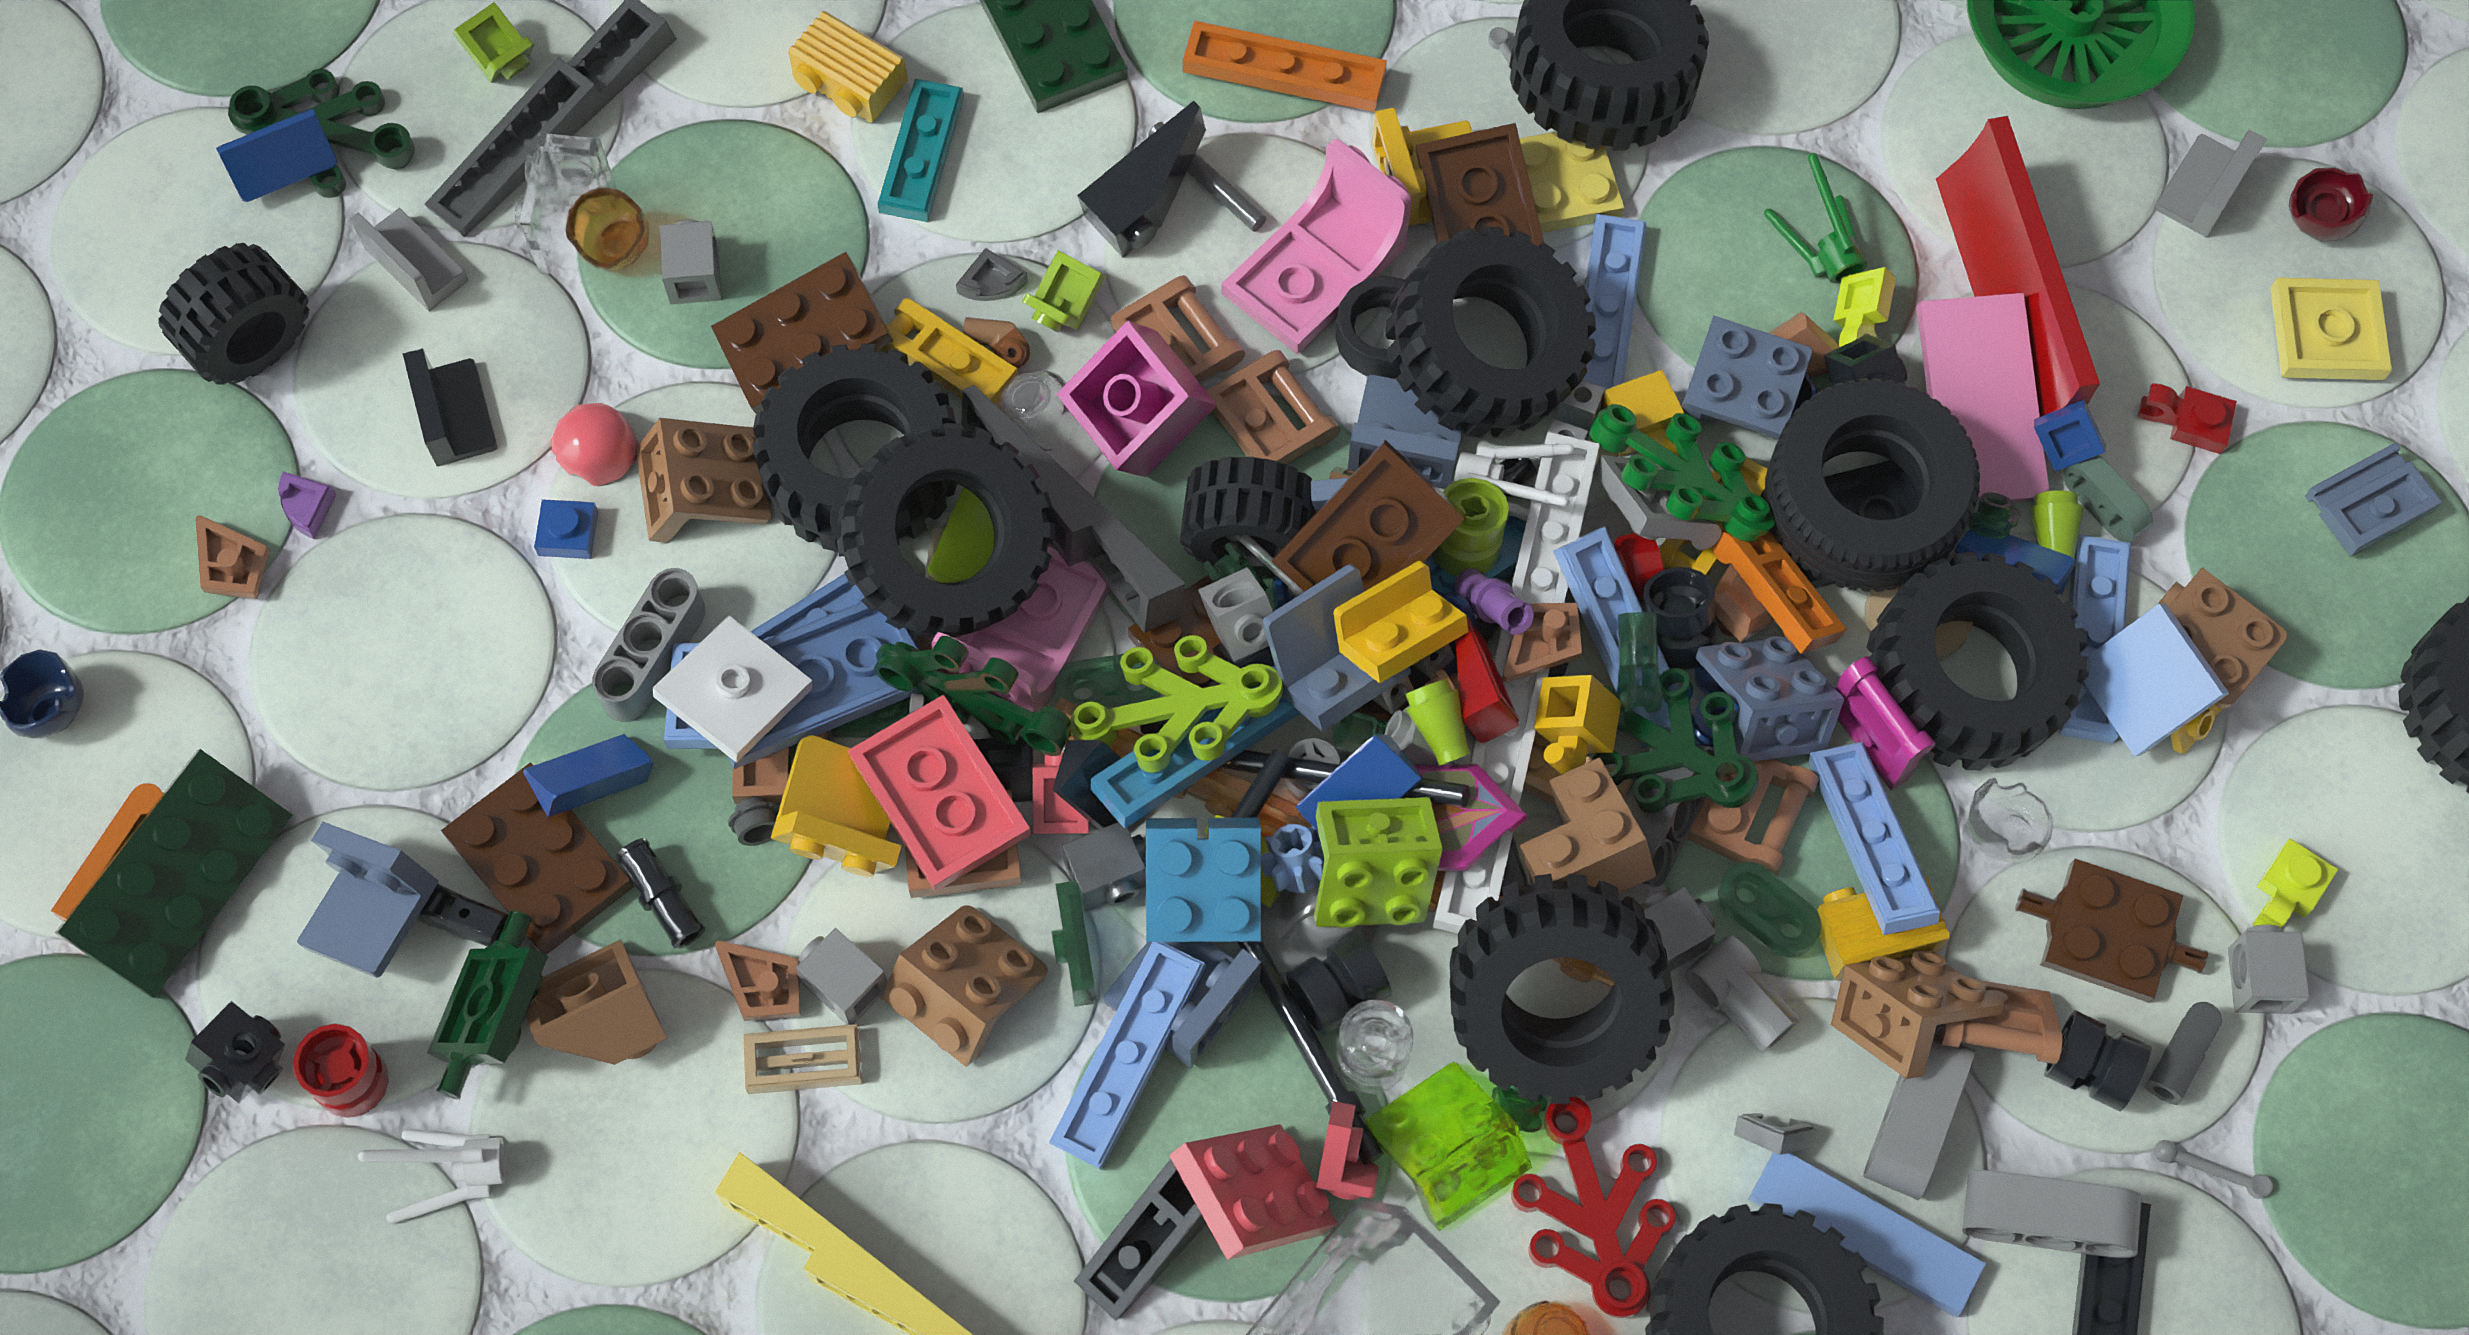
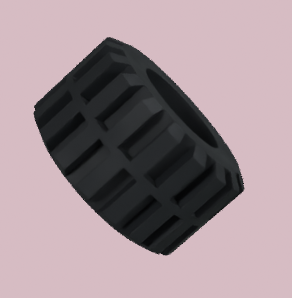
(233, 313)
(1244, 498)

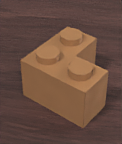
(1597, 833)

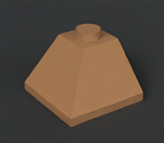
(596, 1009)

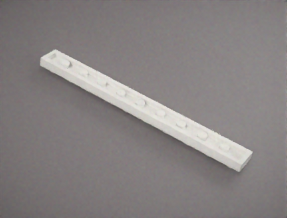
(1535, 581)

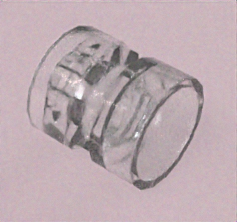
(1374, 1046)

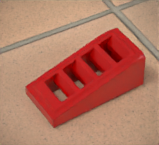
(1482, 693)

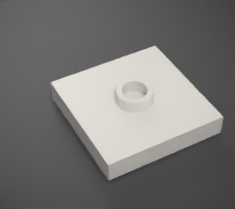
(732, 688)

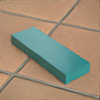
(921, 150)

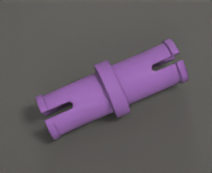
(1494, 601)

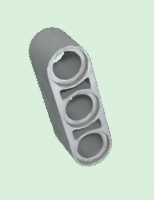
(648, 621)
(1919, 1121)
(2052, 1213)

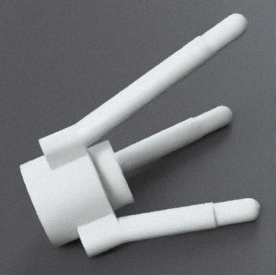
(1484, 467)
(473, 1158)

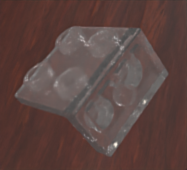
(556, 178)

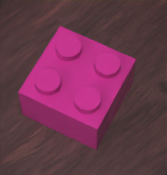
(1136, 399)

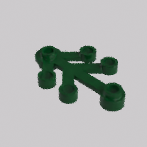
(274, 108)
(968, 694)
(1679, 750)

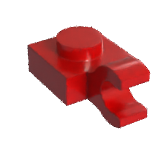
(2196, 415)

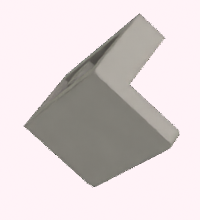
(2207, 181)
(411, 257)

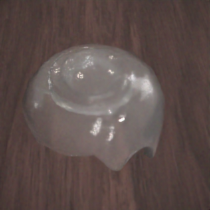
(1034, 406)
(2009, 822)

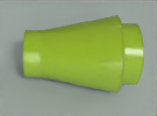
(2057, 520)
(1439, 719)

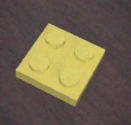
(1569, 182)
(2330, 328)

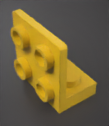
(1396, 155)

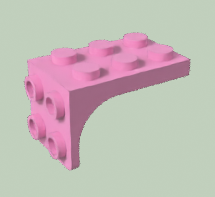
(1334, 241)
(1041, 633)

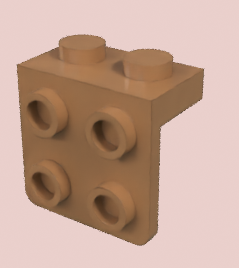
(2226, 630)
(962, 981)

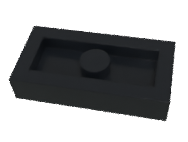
(450, 408)

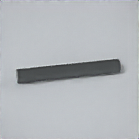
(1223, 190)

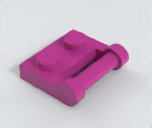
(1880, 723)

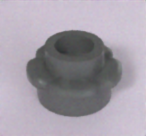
(753, 821)

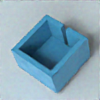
(1203, 884)

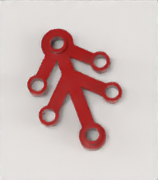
(1596, 1217)

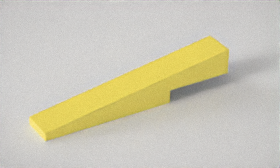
(835, 1258)

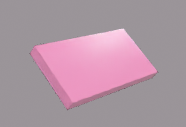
(1984, 374)

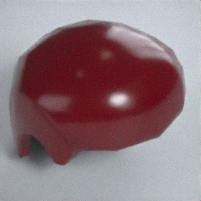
(2330, 203)

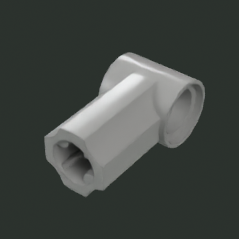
(1732, 981)

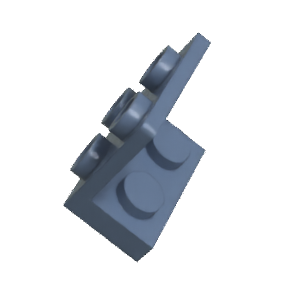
(1746, 378)
(1392, 416)
(1308, 657)
(1780, 697)
(368, 902)
(1213, 1003)

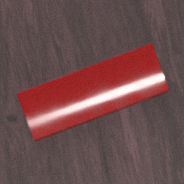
(2011, 253)

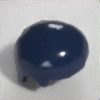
(39, 694)

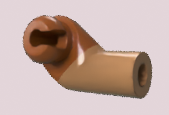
(1002, 338)

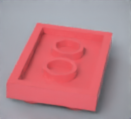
(939, 793)
(1253, 1190)

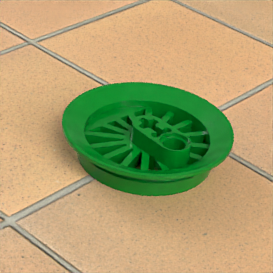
(2093, 36)

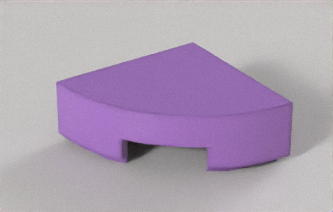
(305, 502)

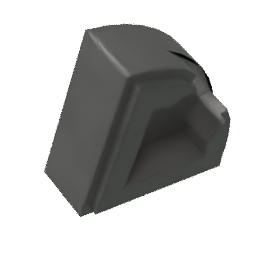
(991, 278)
(1775, 1138)

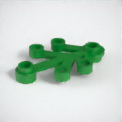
(1687, 476)

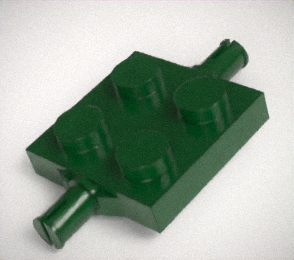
(488, 1005)

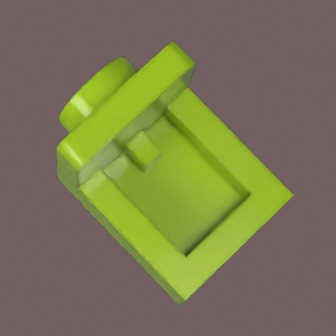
(494, 43)
(1065, 293)

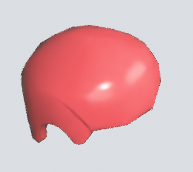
(594, 443)

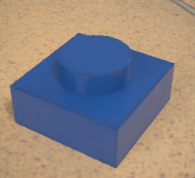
(2069, 435)
(566, 529)

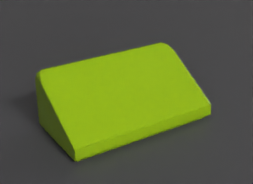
(965, 541)

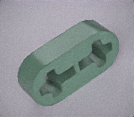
(2108, 498)

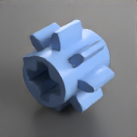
(1294, 858)

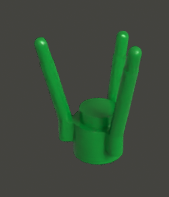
(1839, 250)

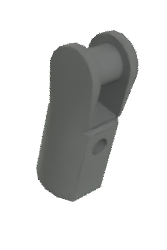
(2185, 1053)

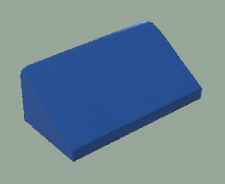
(277, 156)
(2045, 561)
(1372, 772)
(588, 774)

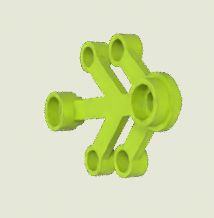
(1183, 703)

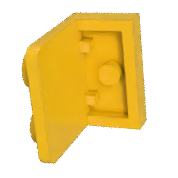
(833, 811)

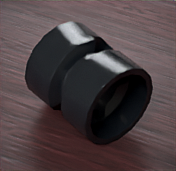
(1684, 613)
(1338, 983)
(2101, 1062)

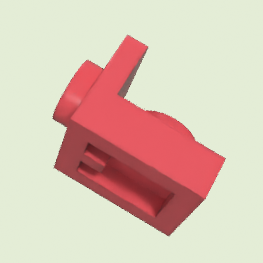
(1050, 811)
(1339, 1166)

